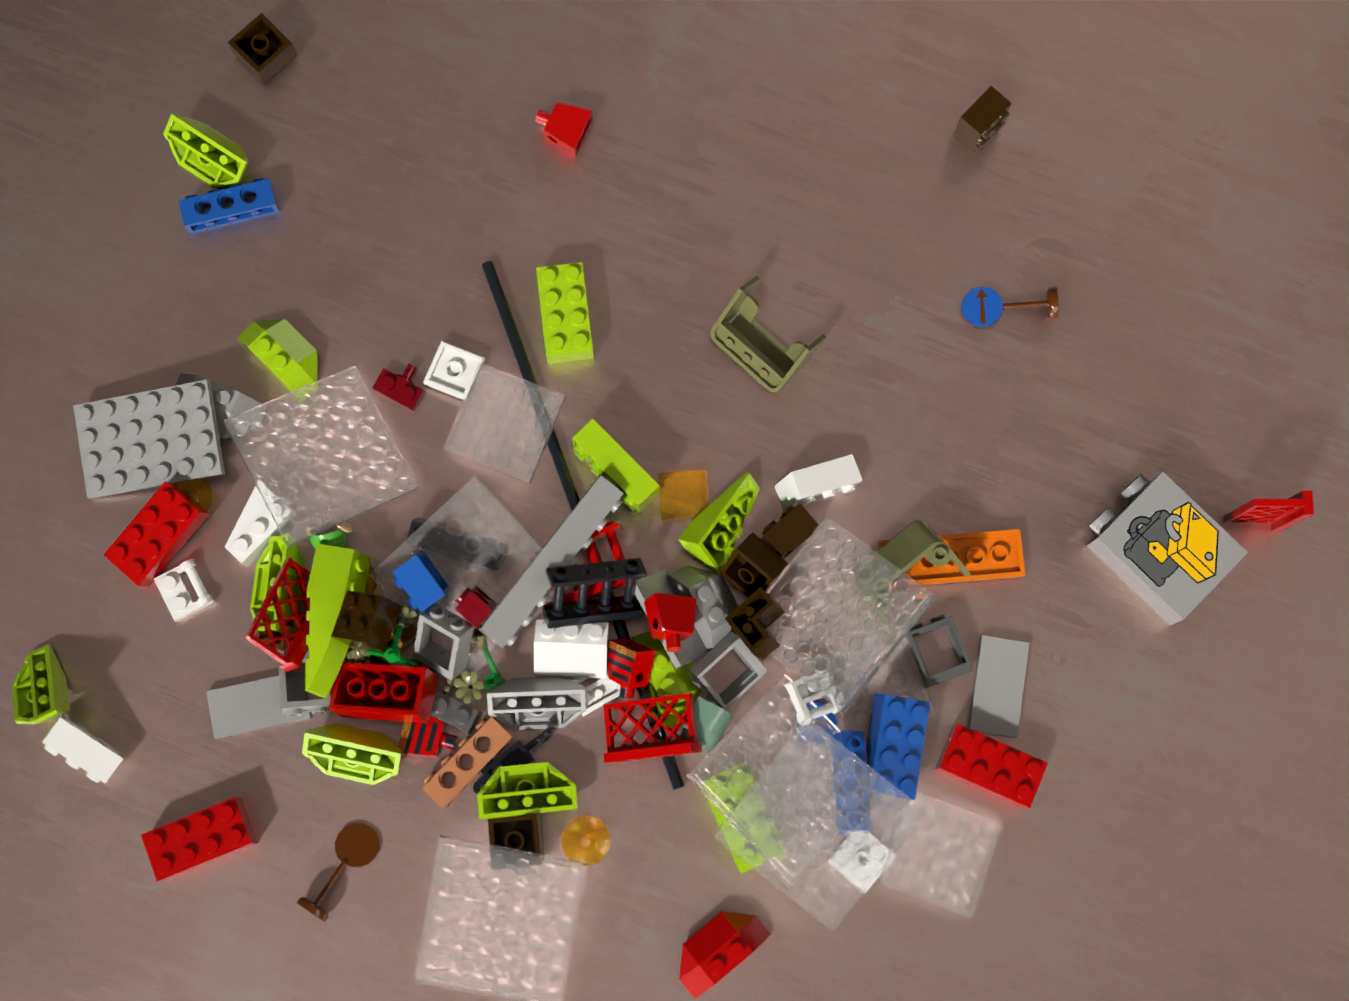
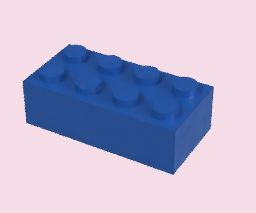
(897, 740)

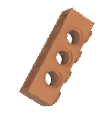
(435, 785)

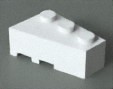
(818, 482)
(252, 531)
(82, 749)

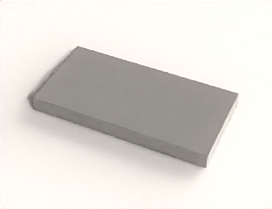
(693, 646)
(998, 686)
(254, 705)

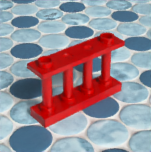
(595, 588)

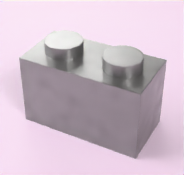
(454, 712)

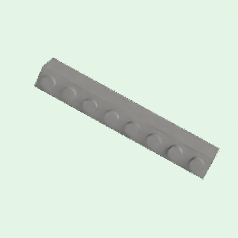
(559, 551)

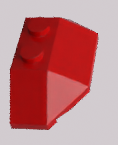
(719, 949)

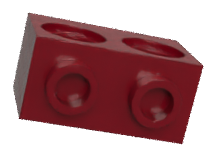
(475, 605)

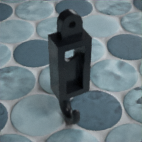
(515, 755)

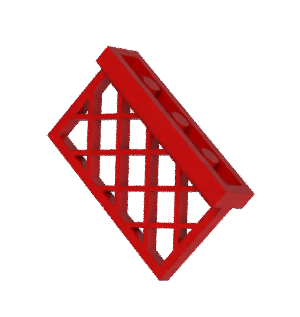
(1276, 512)
(296, 647)
(650, 750)

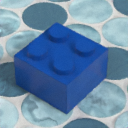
(421, 581)

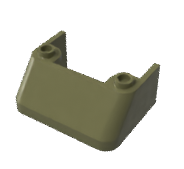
(755, 346)
(917, 542)

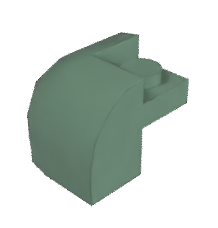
(710, 723)

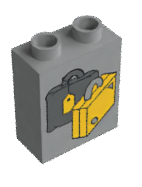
(1164, 547)

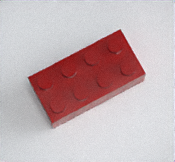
(156, 534)
(384, 692)
(991, 766)
(198, 839)

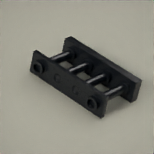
(594, 610)

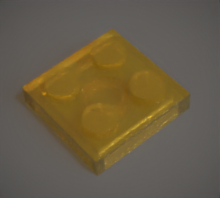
(682, 494)

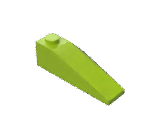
(716, 528)

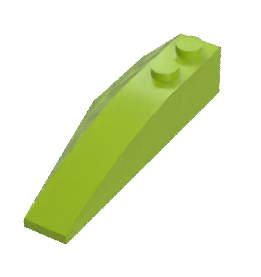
(331, 576)

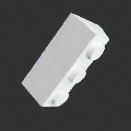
(571, 650)

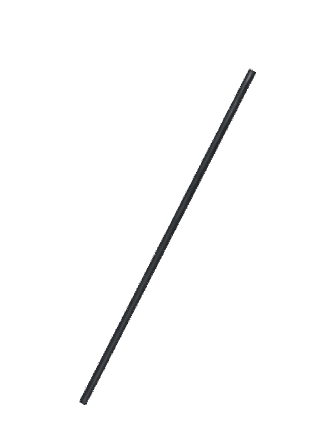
(567, 481)

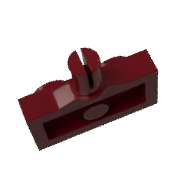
(400, 387)

